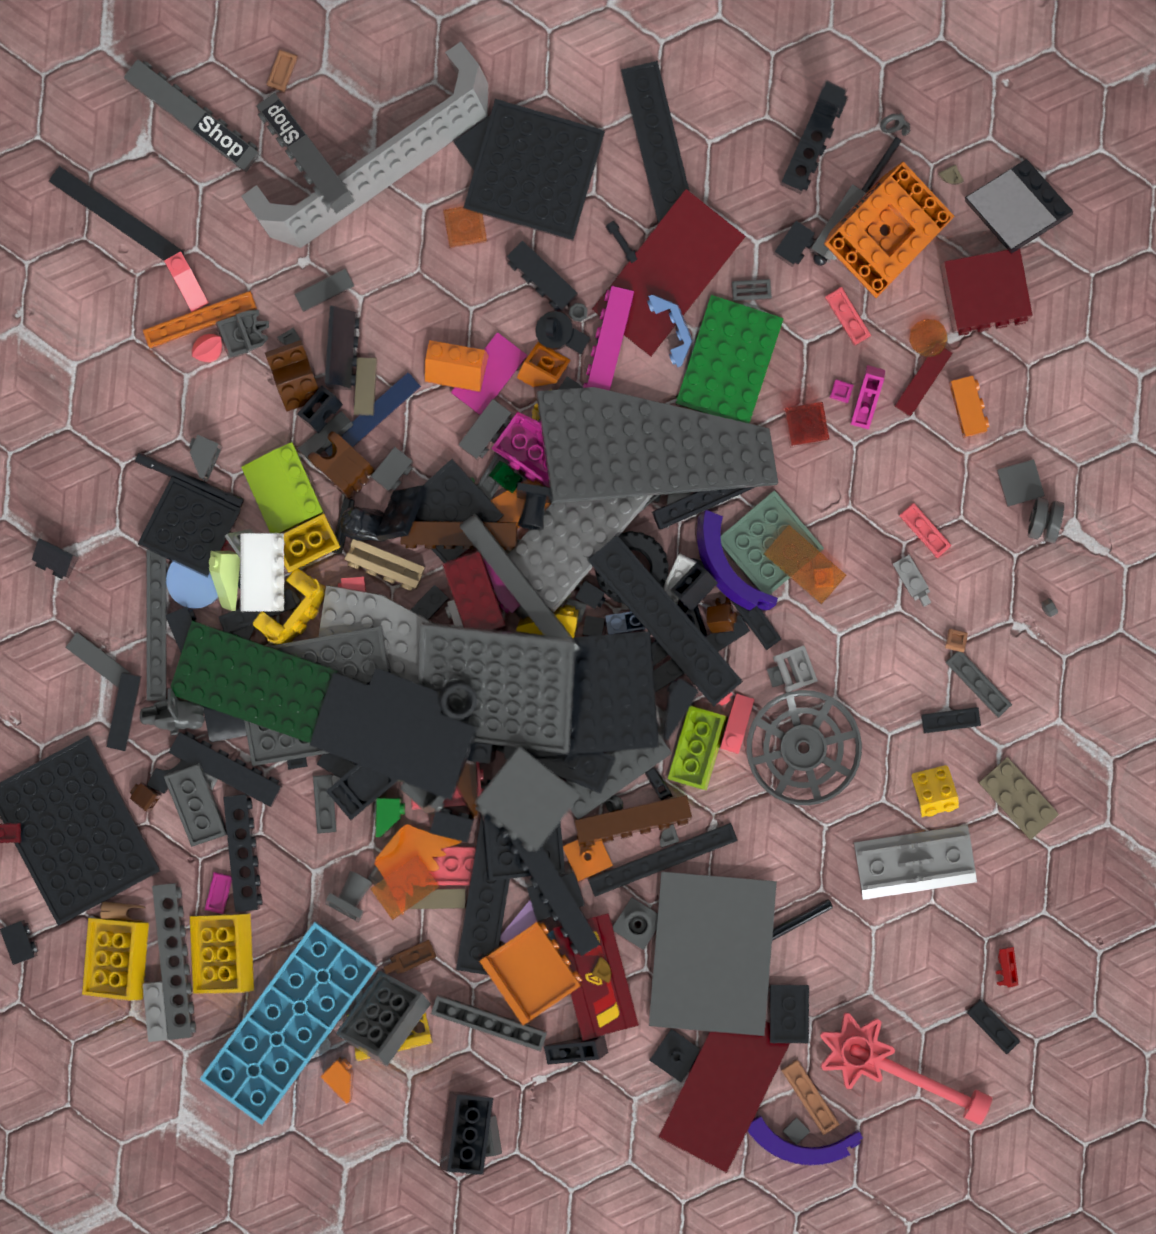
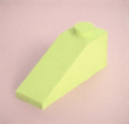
(225, 576)

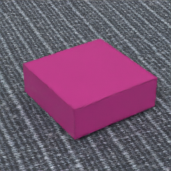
(841, 391)

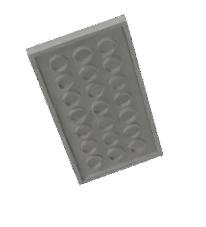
(572, 533)

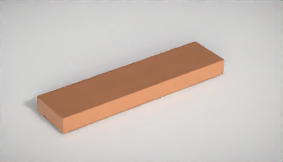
(810, 1097)

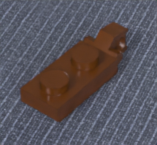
(411, 958)

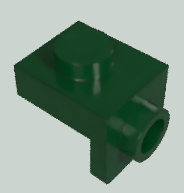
(505, 477)

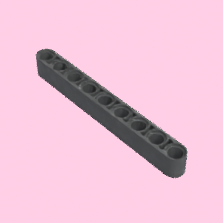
(514, 579)

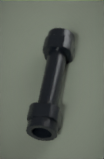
(613, 229)

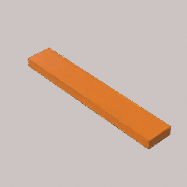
(198, 319)

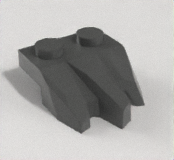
(242, 333)

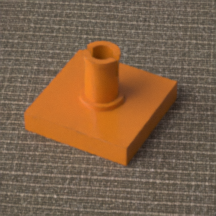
(587, 860)

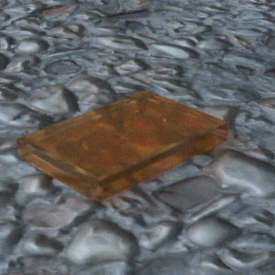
(405, 887)

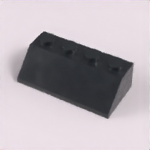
(466, 1133)

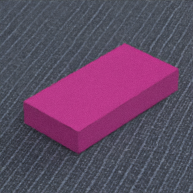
(218, 893)

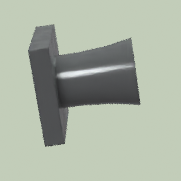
(350, 896)
(634, 912)

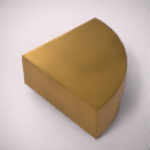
(602, 970)

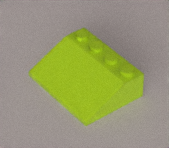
(282, 489)

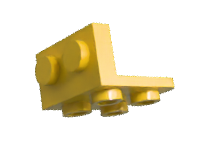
(935, 791)

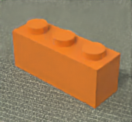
(969, 406)

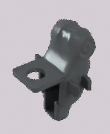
(173, 714)

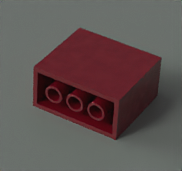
(986, 292)
(474, 593)

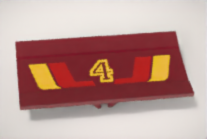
(599, 1004)

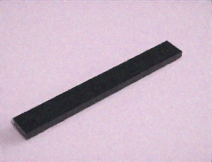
(113, 214)
(662, 859)

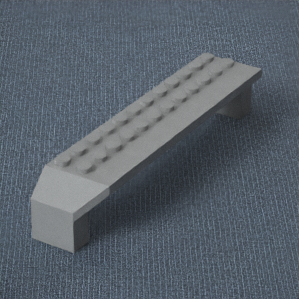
(387, 163)

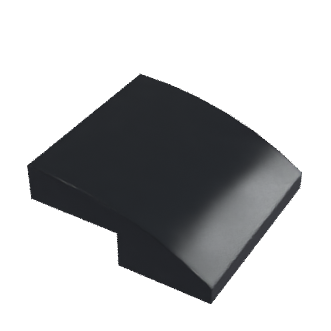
(223, 726)

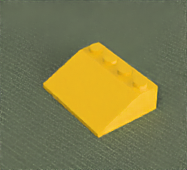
(221, 953)
(115, 959)

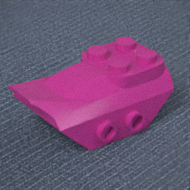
(524, 448)

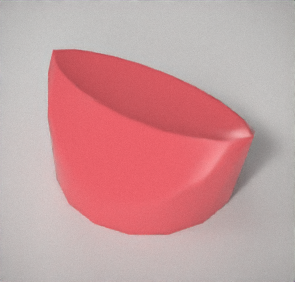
(207, 348)

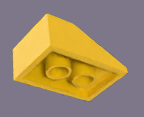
(567, 616)

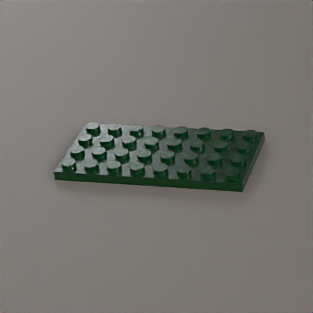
(251, 681)

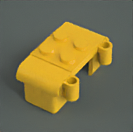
(305, 611)

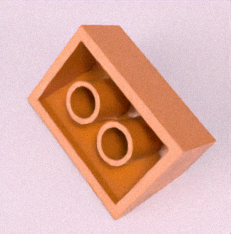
(455, 365)

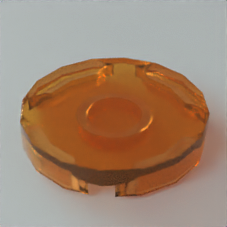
(928, 337)

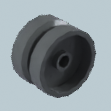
(1045, 520)

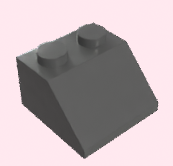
(204, 455)

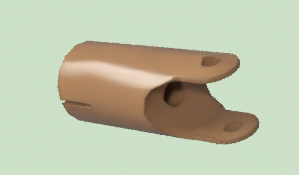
(118, 911)

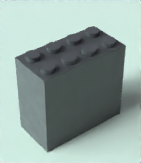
(526, 800)

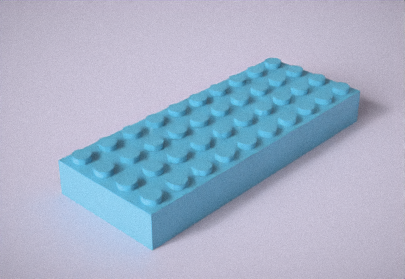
(288, 1023)

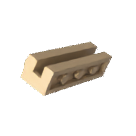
(384, 563)

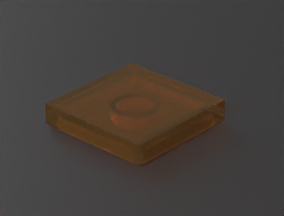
(464, 227)

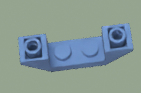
(679, 353)

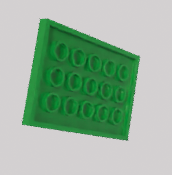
(729, 360)

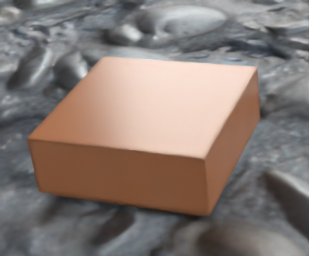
(956, 640)

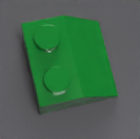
(387, 814)

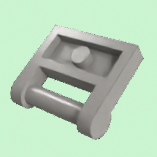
(800, 666)

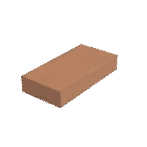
(282, 71)

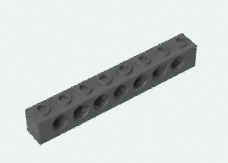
(174, 1029)

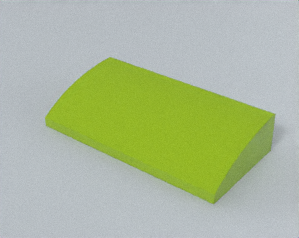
(697, 748)

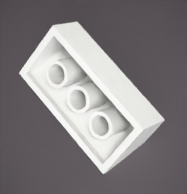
(262, 572)

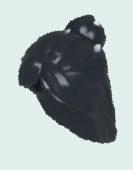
(361, 523)

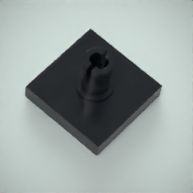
(675, 1055)

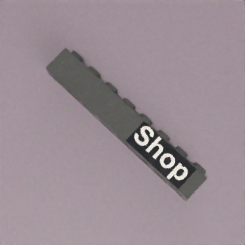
(193, 117)
(305, 153)

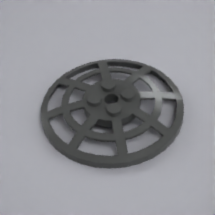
(815, 754)

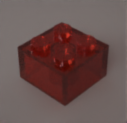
(806, 424)

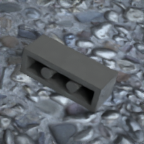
(485, 430)

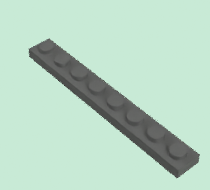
(156, 627)

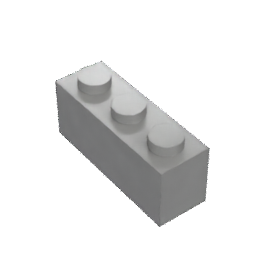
(155, 1011)

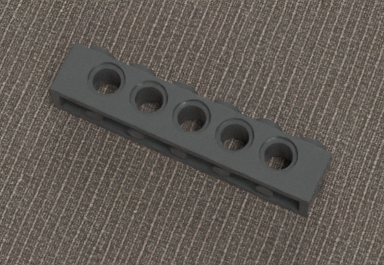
(489, 1022)

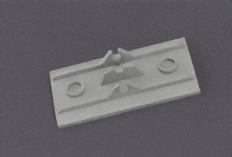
(915, 862)

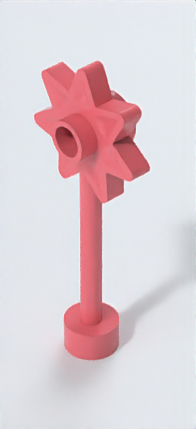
(859, 1052)

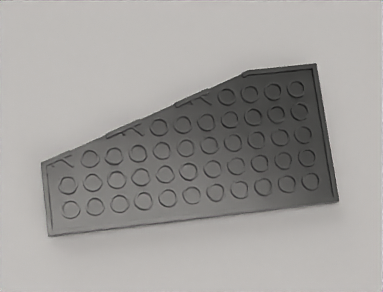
(632, 447)

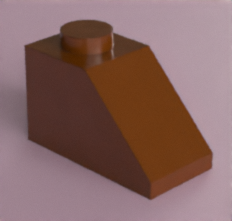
(144, 796)

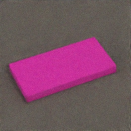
(501, 365)

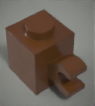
(721, 617)

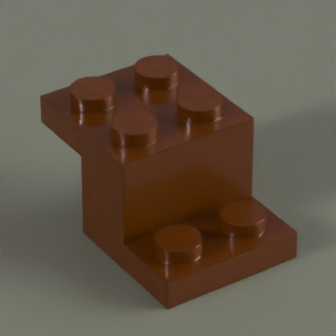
(292, 374)

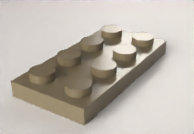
(1018, 798)

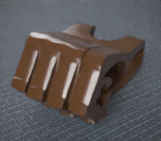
(344, 466)

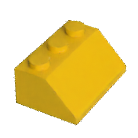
(308, 543)

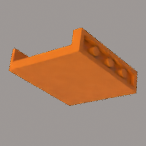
(531, 972)

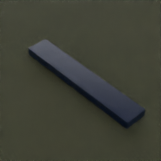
(382, 409)

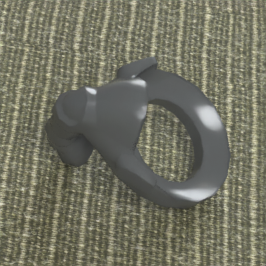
(900, 123)

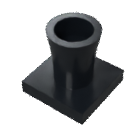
(534, 505)

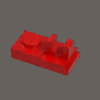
(1008, 964)

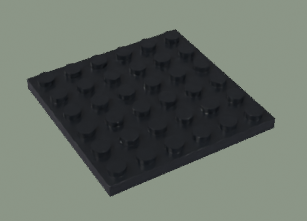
(534, 169)

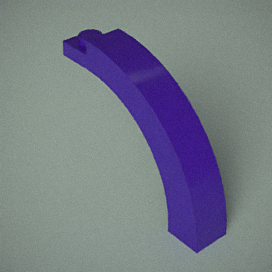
(718, 567)
(799, 1154)

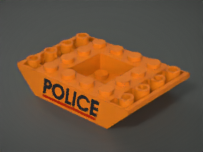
(912, 221)

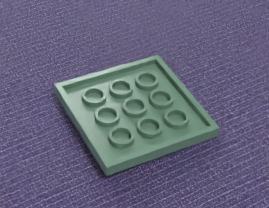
(755, 534)

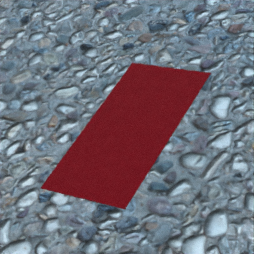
(675, 265)
(722, 1095)

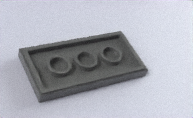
(195, 804)

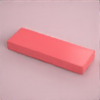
(847, 316)
(925, 530)

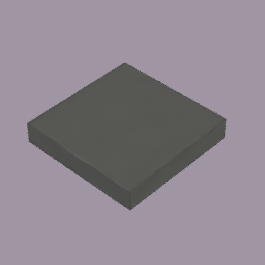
(1020, 483)

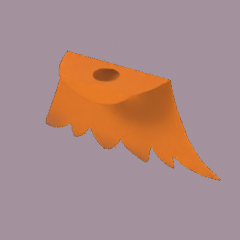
(409, 843)

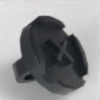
(554, 330)

